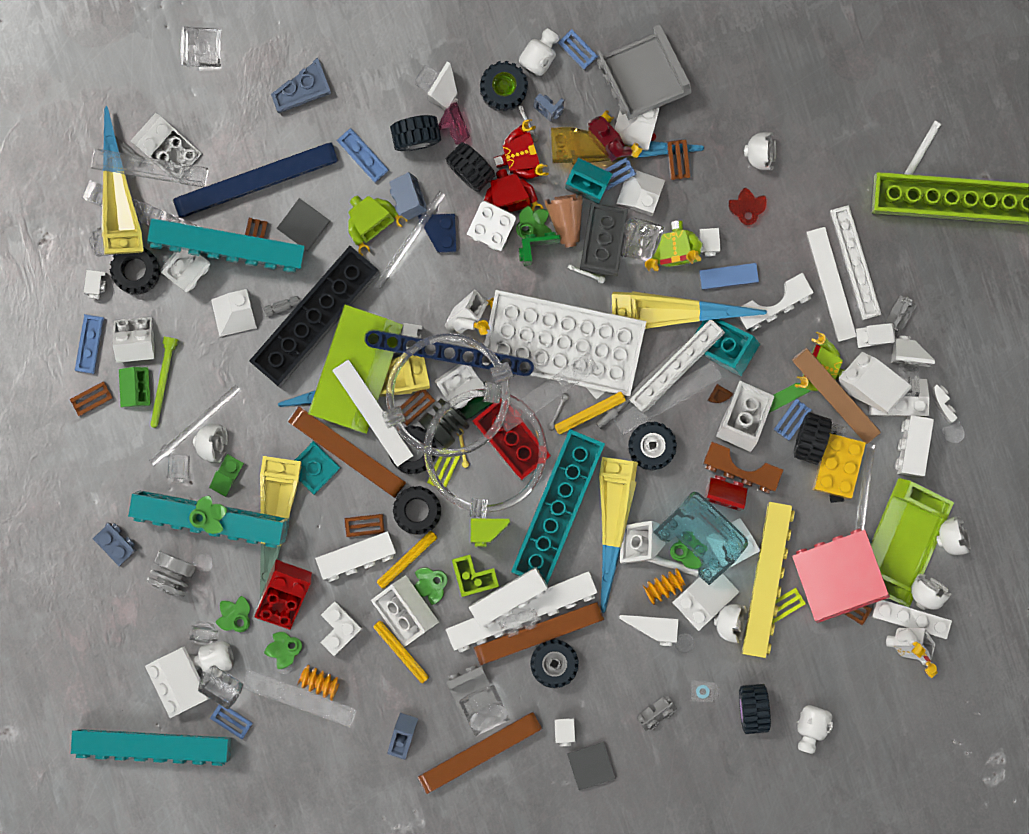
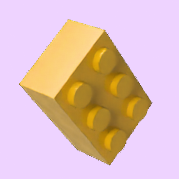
(839, 466)

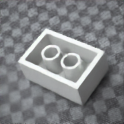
(914, 446)

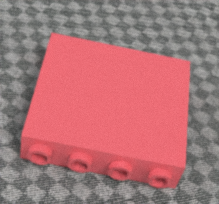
(840, 575)

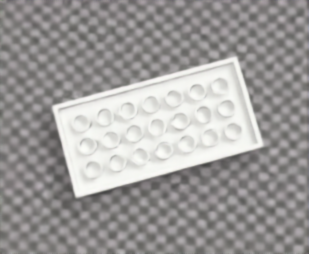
(560, 334)

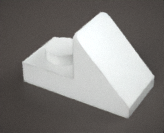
(875, 335)

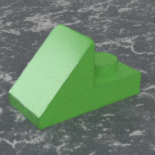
(226, 475)

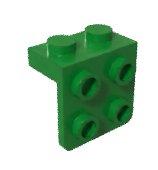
(533, 240)

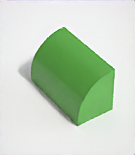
(134, 387)

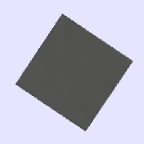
(303, 224)
(591, 766)

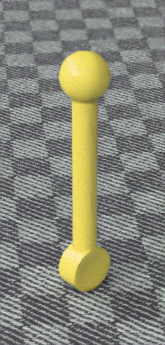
(465, 463)

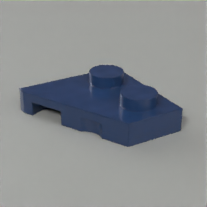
(442, 232)

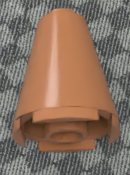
(566, 217)

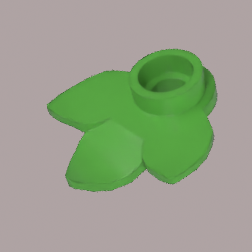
(534, 220)
(211, 515)
(687, 558)
(428, 587)
(232, 613)
(280, 649)

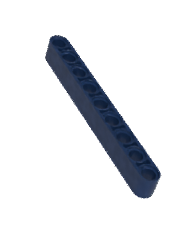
(255, 180)
(439, 352)

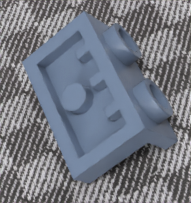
(545, 106)
(114, 544)

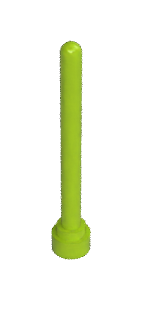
(169, 345)

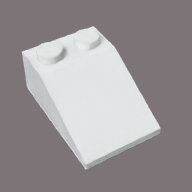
(873, 383)
(745, 416)
(703, 601)
(658, 629)

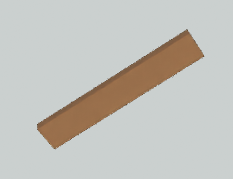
(836, 395)

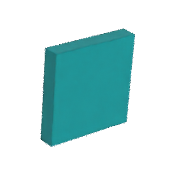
(316, 468)

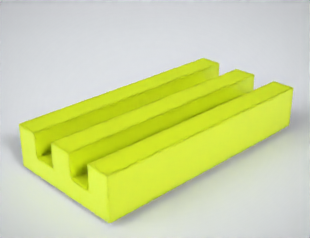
(444, 468)
(798, 597)

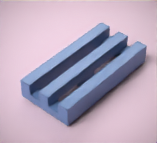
(574, 46)
(629, 167)
(783, 432)
(237, 715)

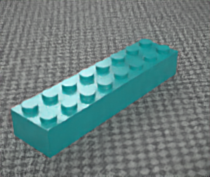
(225, 244)
(558, 505)
(236, 523)
(151, 745)

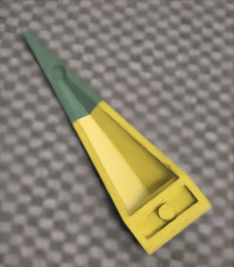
(277, 493)

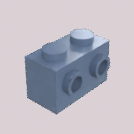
(408, 196)

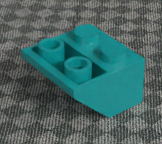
(588, 180)

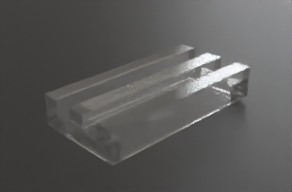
(909, 370)

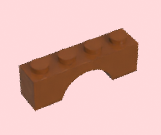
(719, 459)

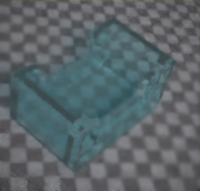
(705, 534)

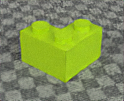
(472, 582)

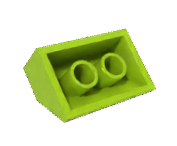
(486, 530)

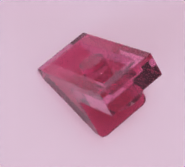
(454, 121)

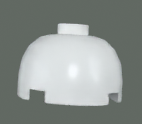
(761, 151)
(210, 442)
(954, 537)
(929, 593)
(731, 622)

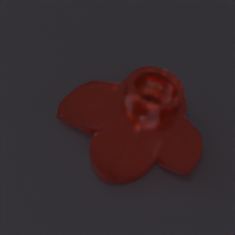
(747, 204)

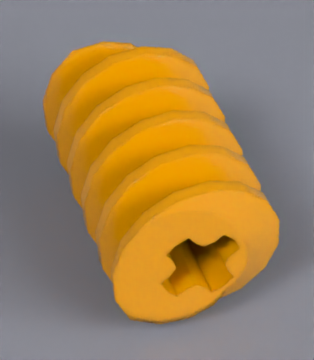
(664, 586)
(319, 682)

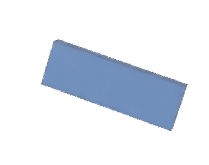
(362, 155)
(728, 276)
(89, 344)

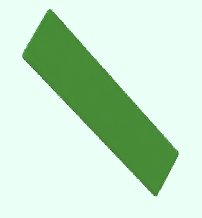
(786, 396)

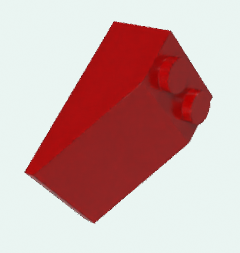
(726, 493)

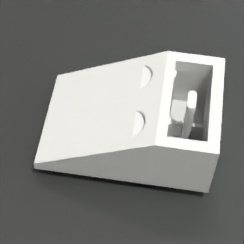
(162, 142)

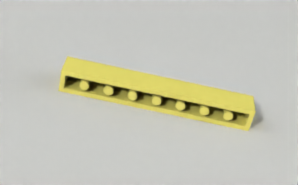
(766, 580)

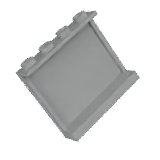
(644, 74)

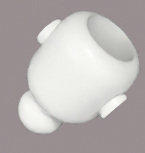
(539, 54)
(215, 654)
(813, 725)

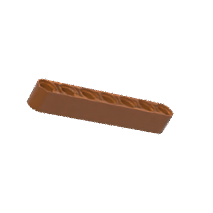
(346, 452)
(543, 632)
(479, 752)

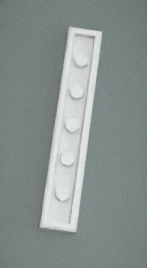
(855, 262)
(831, 284)
(676, 366)
(372, 412)

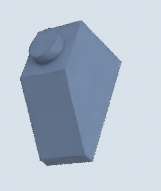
(402, 736)

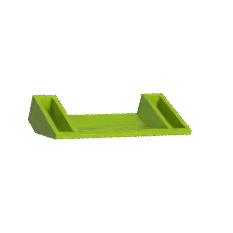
(372, 364)
(908, 536)

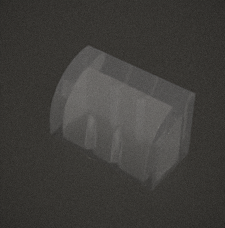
(220, 686)

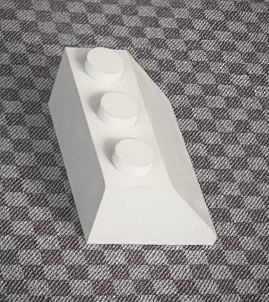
(909, 405)
(404, 611)
(176, 682)

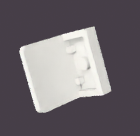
(491, 225)
(185, 269)
(457, 381)

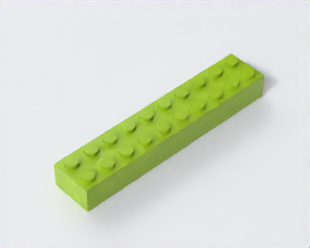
(951, 198)

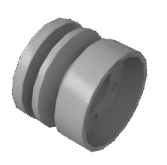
(171, 574)

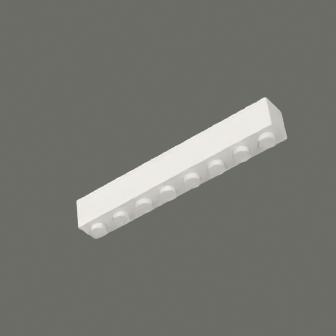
(556, 596)

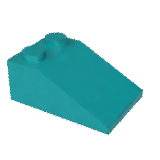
(733, 348)

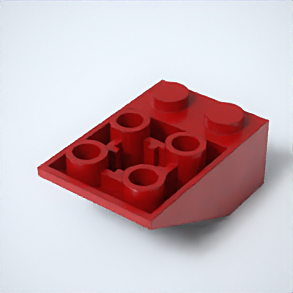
(283, 594)

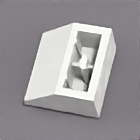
(133, 339)

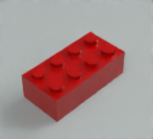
(516, 447)

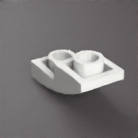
(940, 397)

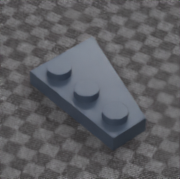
(303, 88)

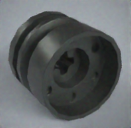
(446, 425)

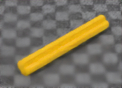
(590, 412)
(407, 559)
(401, 652)

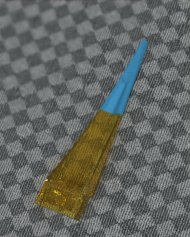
(574, 143)

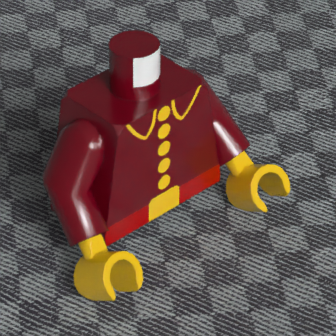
(609, 139)

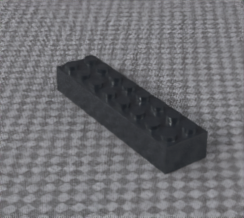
(314, 316)

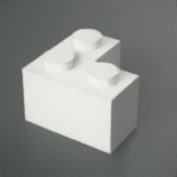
(344, 628)

